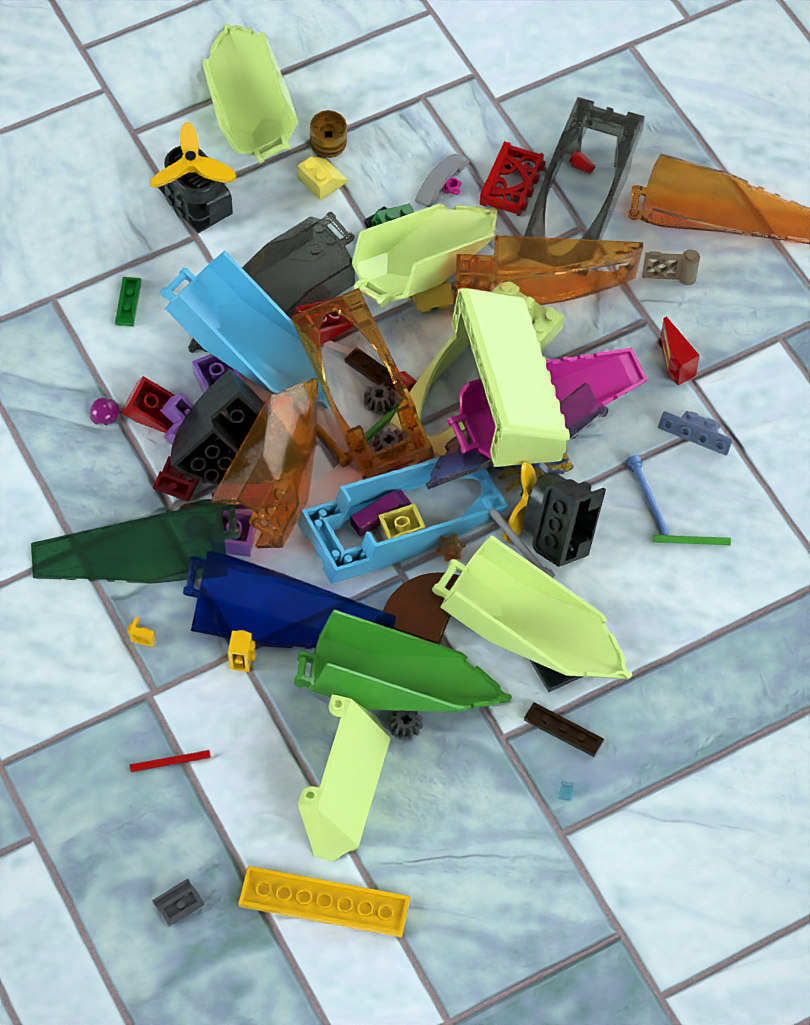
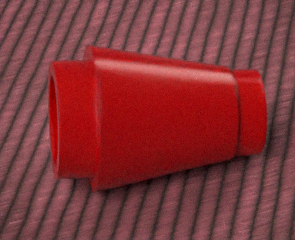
(581, 162)

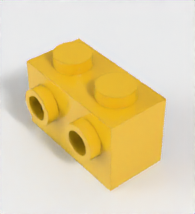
(241, 651)

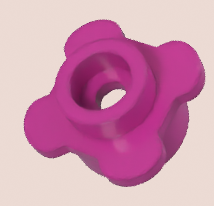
(452, 186)

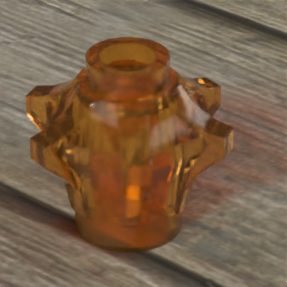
(450, 547)

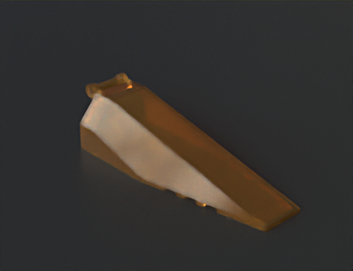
(715, 201)

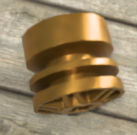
(328, 134)

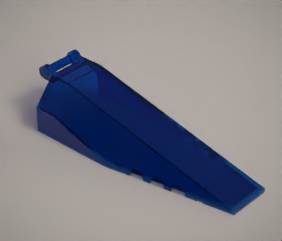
(265, 603)

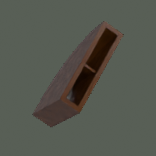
(419, 608)

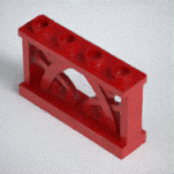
(506, 158)

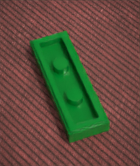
(128, 301)

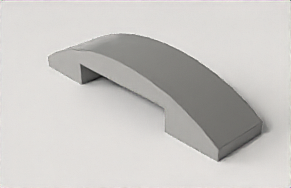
(438, 177)

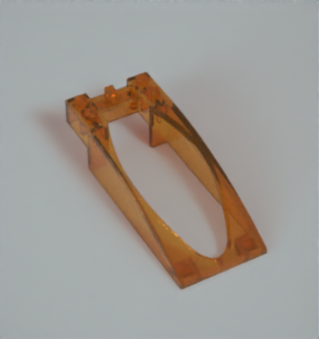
(549, 267)
(416, 443)

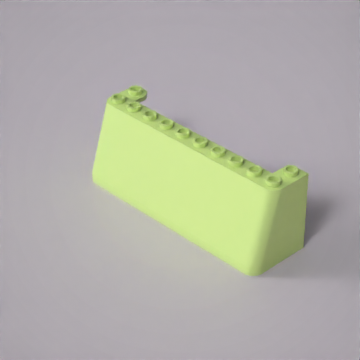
(513, 377)

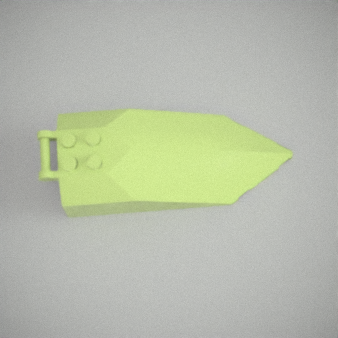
(249, 93)
(418, 250)
(530, 614)

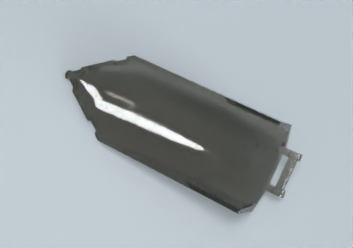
(302, 265)

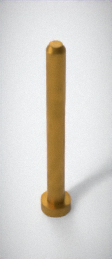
(344, 459)

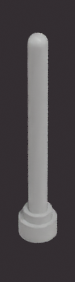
(518, 542)

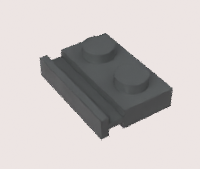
(178, 902)

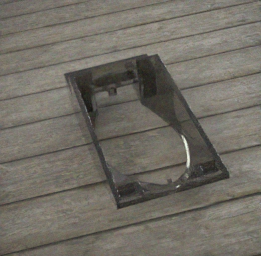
(583, 116)

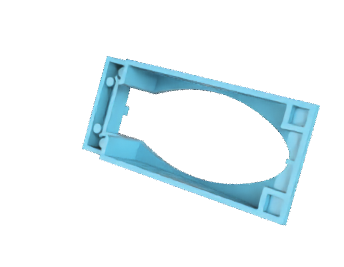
(340, 564)

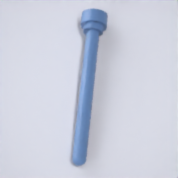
(635, 464)

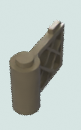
(684, 267)

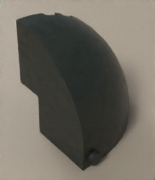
(215, 429)

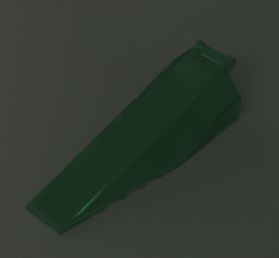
(138, 548)

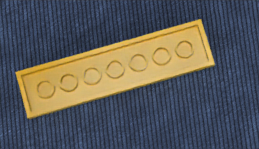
(324, 901)

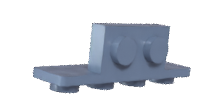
(697, 430)

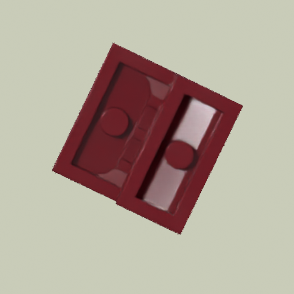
(175, 483)

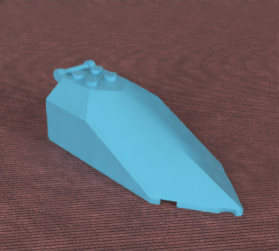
(240, 325)

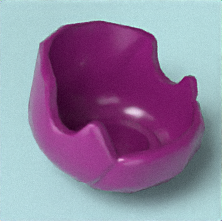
(104, 411)

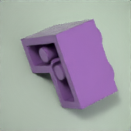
(176, 411)

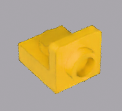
(141, 635)

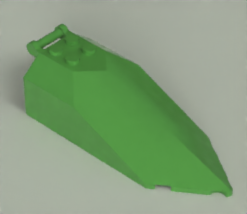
(393, 670)

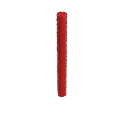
(170, 761)

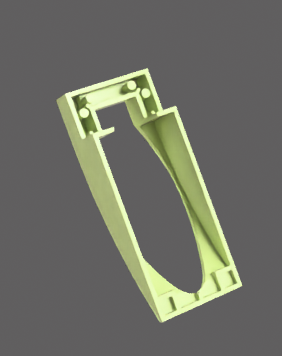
(547, 324)

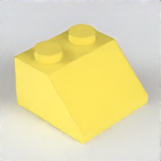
(320, 176)
(438, 296)
(401, 521)

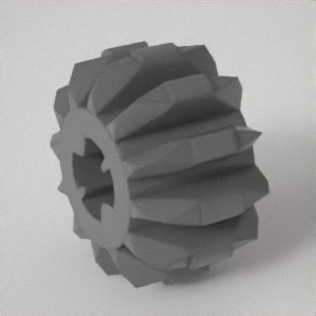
(379, 398)
(386, 439)
(398, 726)

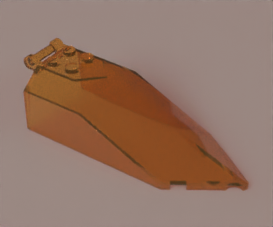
(275, 464)

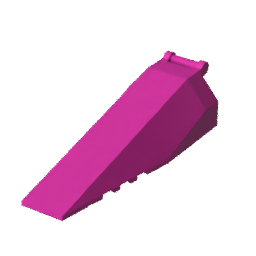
(607, 373)

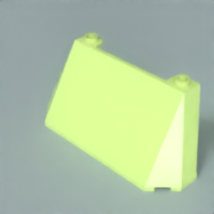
(340, 806)

